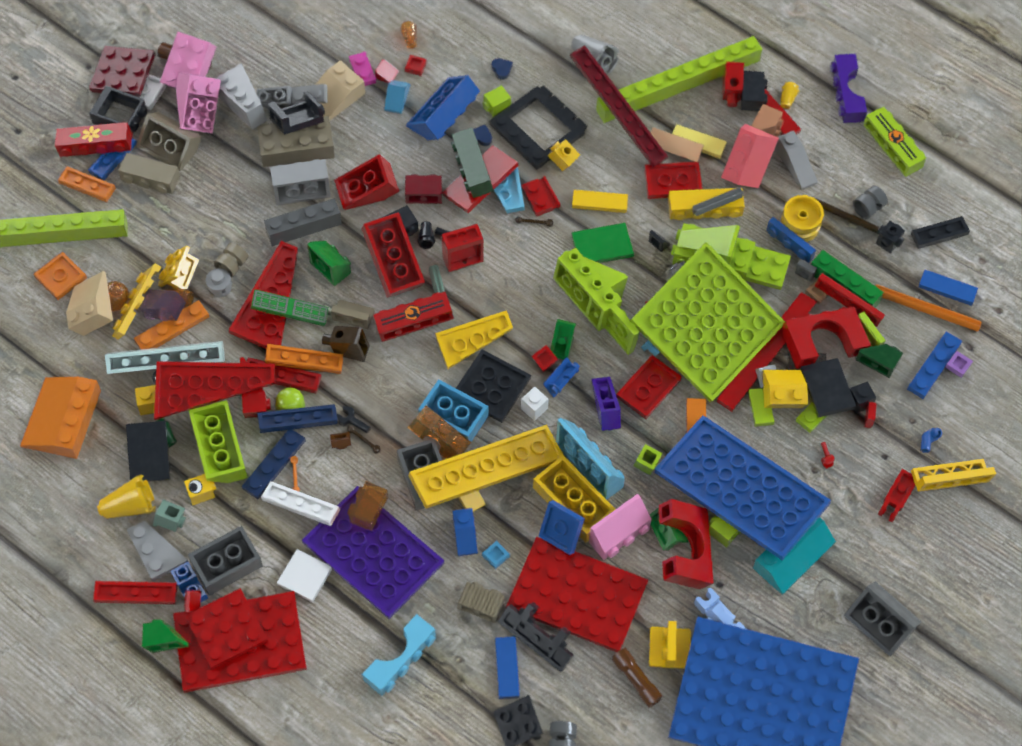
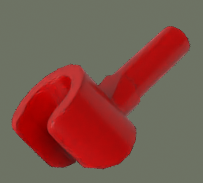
(828, 460)

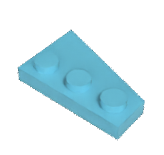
(510, 193)

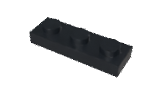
(940, 232)

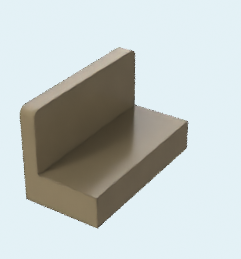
(352, 314)

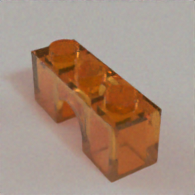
(432, 425)

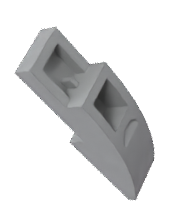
(288, 96)

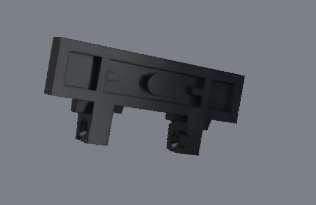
(549, 647)

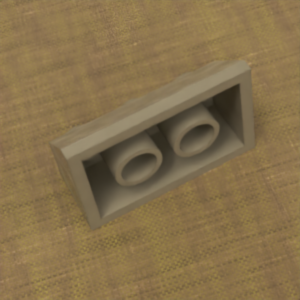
(166, 140)

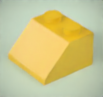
(784, 389)

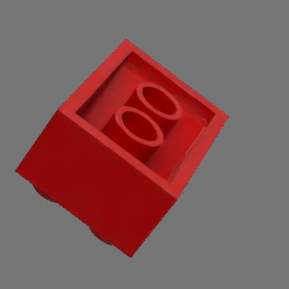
(367, 183)

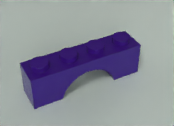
(852, 106)

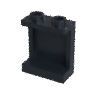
(298, 115)

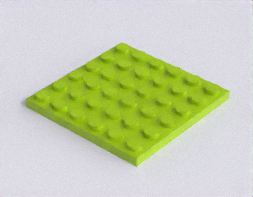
(707, 321)

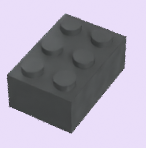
(416, 457)
(225, 560)

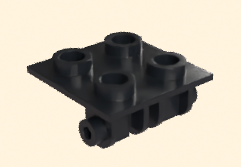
(518, 722)

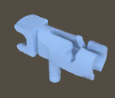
(715, 609)

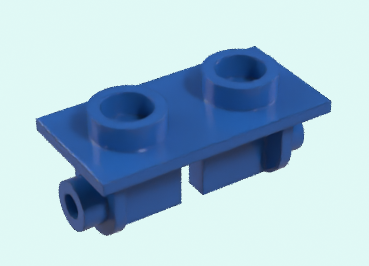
(561, 376)

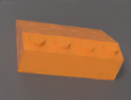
(62, 415)

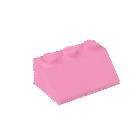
(620, 528)

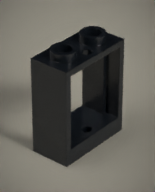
(112, 95)

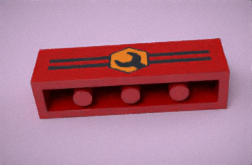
(413, 316)

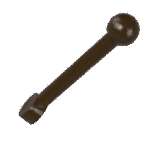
(549, 222)
(376, 448)

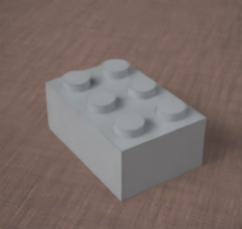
(300, 182)

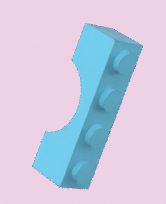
(383, 674)

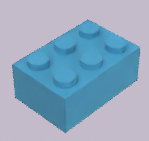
(457, 409)

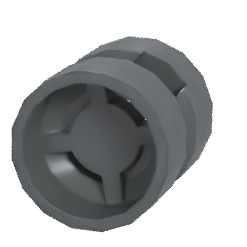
(870, 202)
(562, 733)

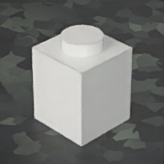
(534, 403)

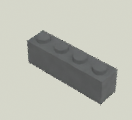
(303, 222)

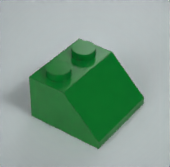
(329, 261)

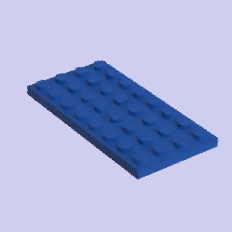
(742, 487)

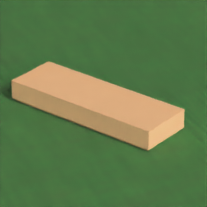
(678, 145)

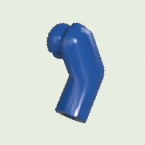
(929, 437)

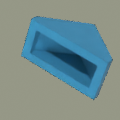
(396, 96)

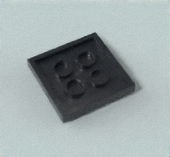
(494, 384)

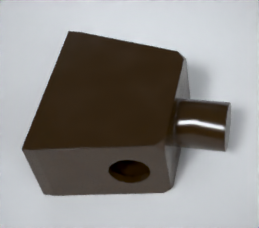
(348, 341)

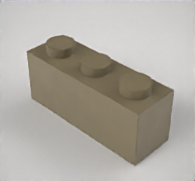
(149, 173)

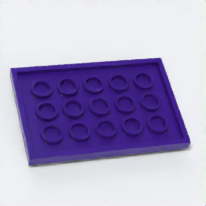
(380, 563)

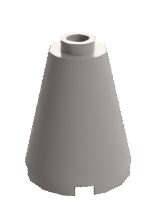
(603, 52)

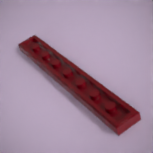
(618, 106)

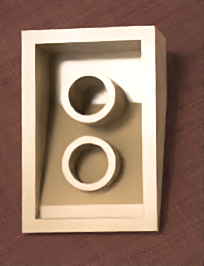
(343, 88)
(89, 305)

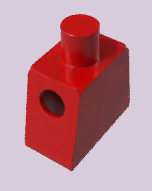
(733, 83)

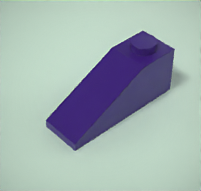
(606, 403)

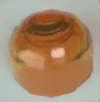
(118, 295)

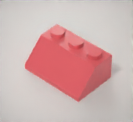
(749, 157)

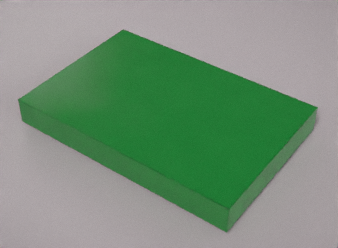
(604, 243)

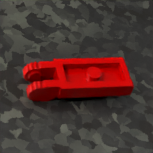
(898, 494)

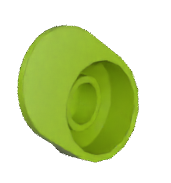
(289, 399)

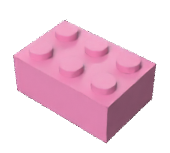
(187, 56)

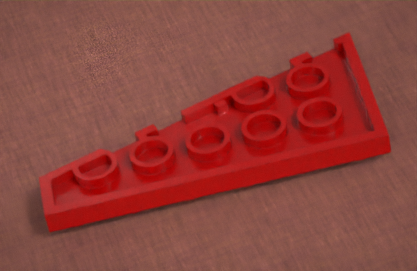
(276, 278)
(196, 384)

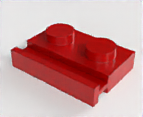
(540, 196)

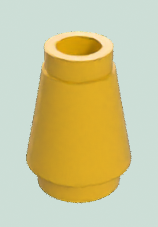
(788, 94)

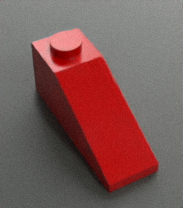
(254, 401)

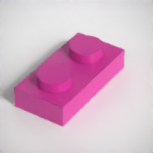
(362, 67)

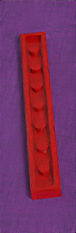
(747, 376)

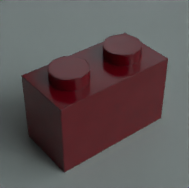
(423, 189)

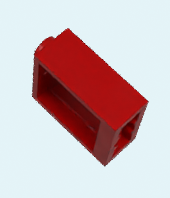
(462, 245)

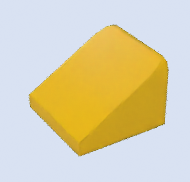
(472, 500)

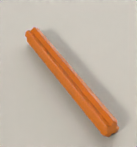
(930, 308)

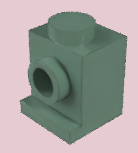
(169, 516)

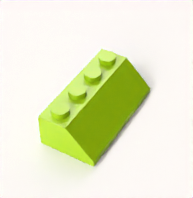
(218, 443)

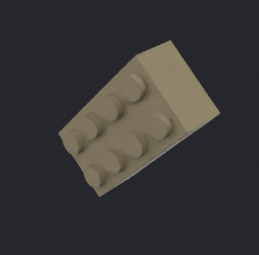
(298, 146)

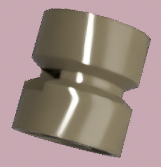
(231, 258)

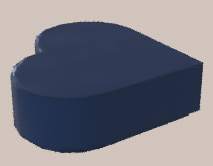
(502, 68)
(483, 135)

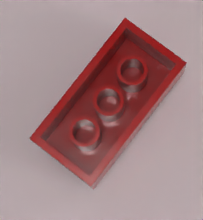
(393, 255)

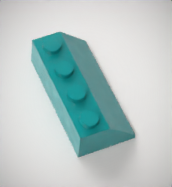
(802, 557)

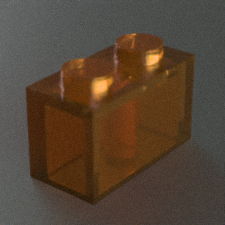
(367, 505)

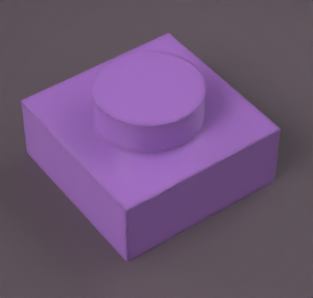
(959, 364)

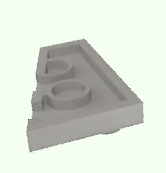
(155, 552)

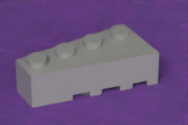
(241, 97)

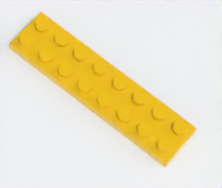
(485, 466)

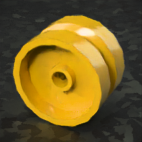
(803, 216)

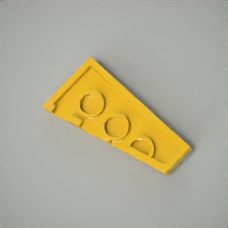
(144, 283)
(470, 337)

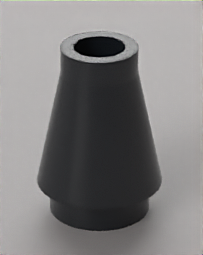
(426, 236)

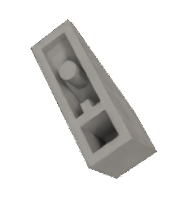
(796, 160)

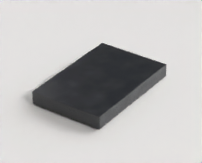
(828, 387)
(148, 450)

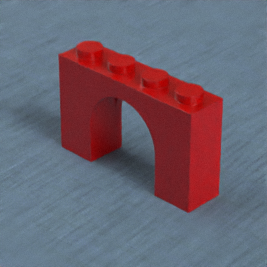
(842, 322)
(694, 523)

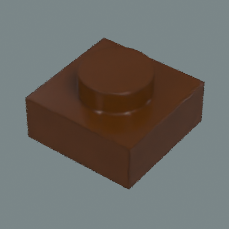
(340, 440)

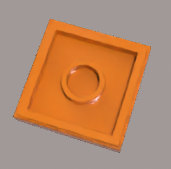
(60, 275)

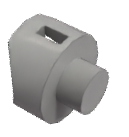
(219, 282)

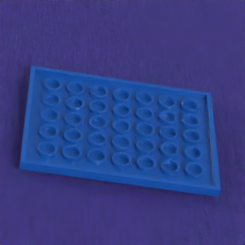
(760, 690)

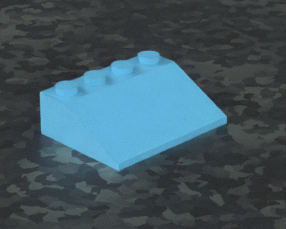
(588, 459)

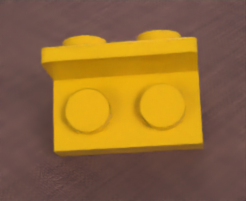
(178, 269)
(669, 646)

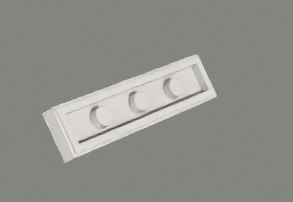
(300, 503)

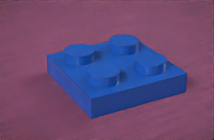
(561, 527)

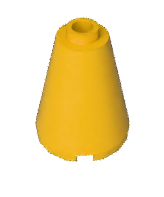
(128, 500)

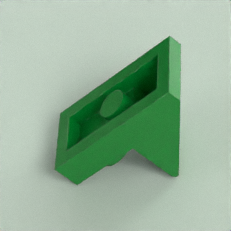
(563, 338)

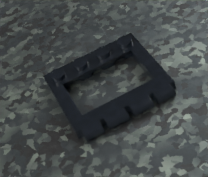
(523, 142)

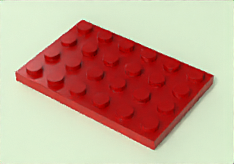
(579, 594)
(278, 656)

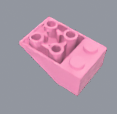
(197, 101)

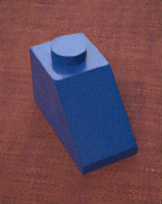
(465, 532)

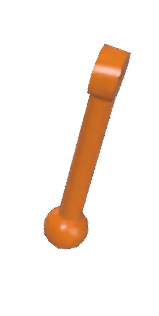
(294, 460)

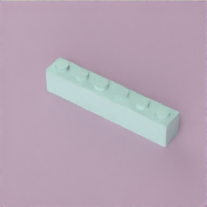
(147, 358)

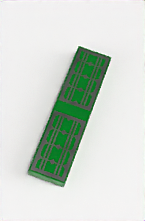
(289, 307)

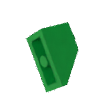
(161, 637)

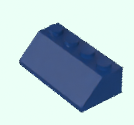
(444, 107)

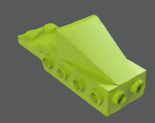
(748, 260)
(597, 294)

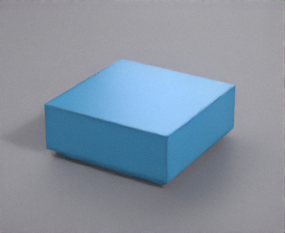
(496, 554)

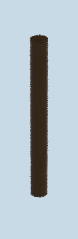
(847, 216)

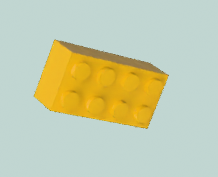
(572, 490)

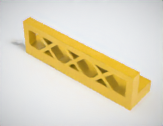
(951, 478)

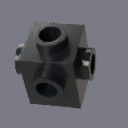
(890, 236)

